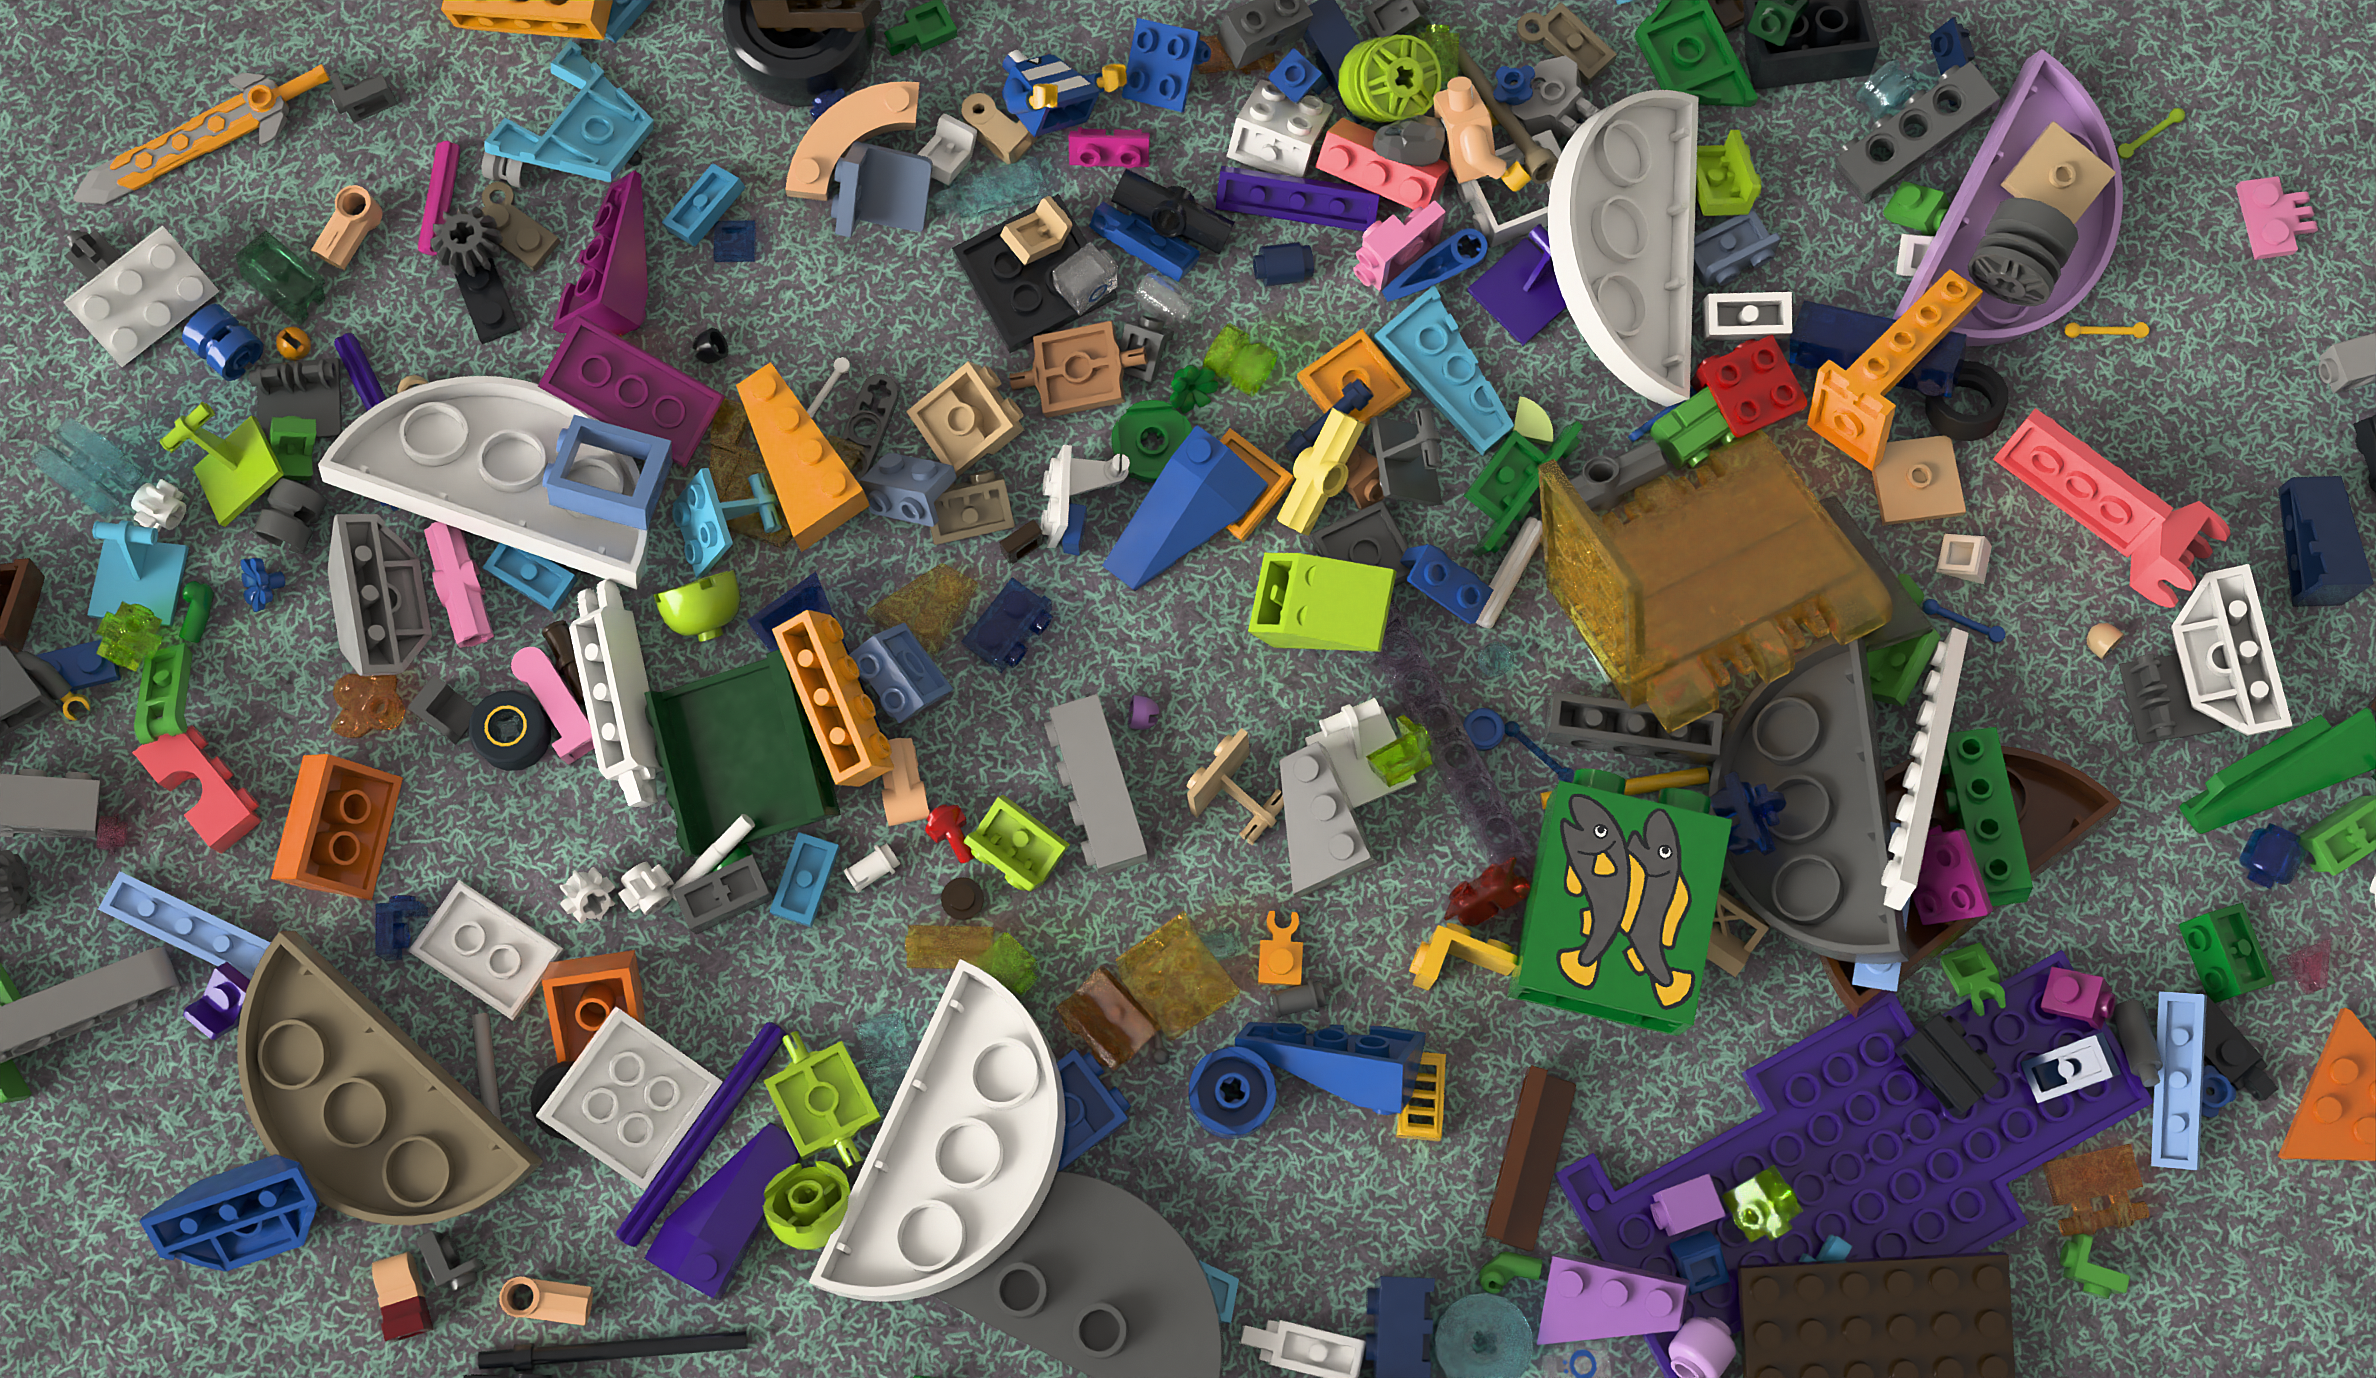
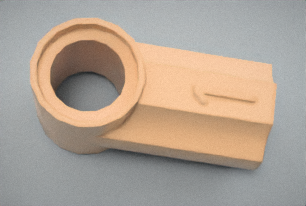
(346, 231)
(904, 791)
(551, 1301)

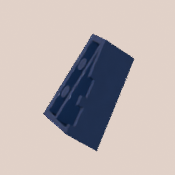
(2321, 542)
(1400, 1327)

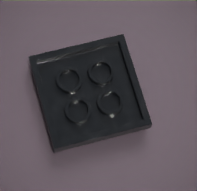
(1018, 295)

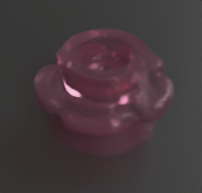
(111, 833)

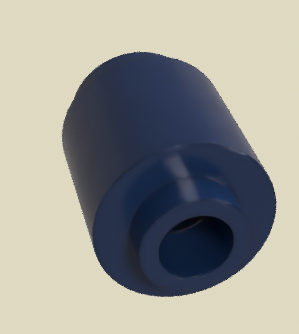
(1283, 264)

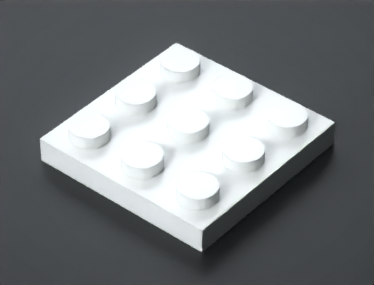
(629, 1098)

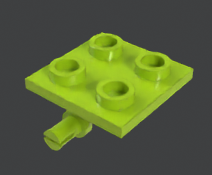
(234, 469)

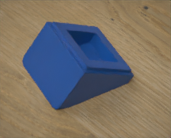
(1700, 1261)

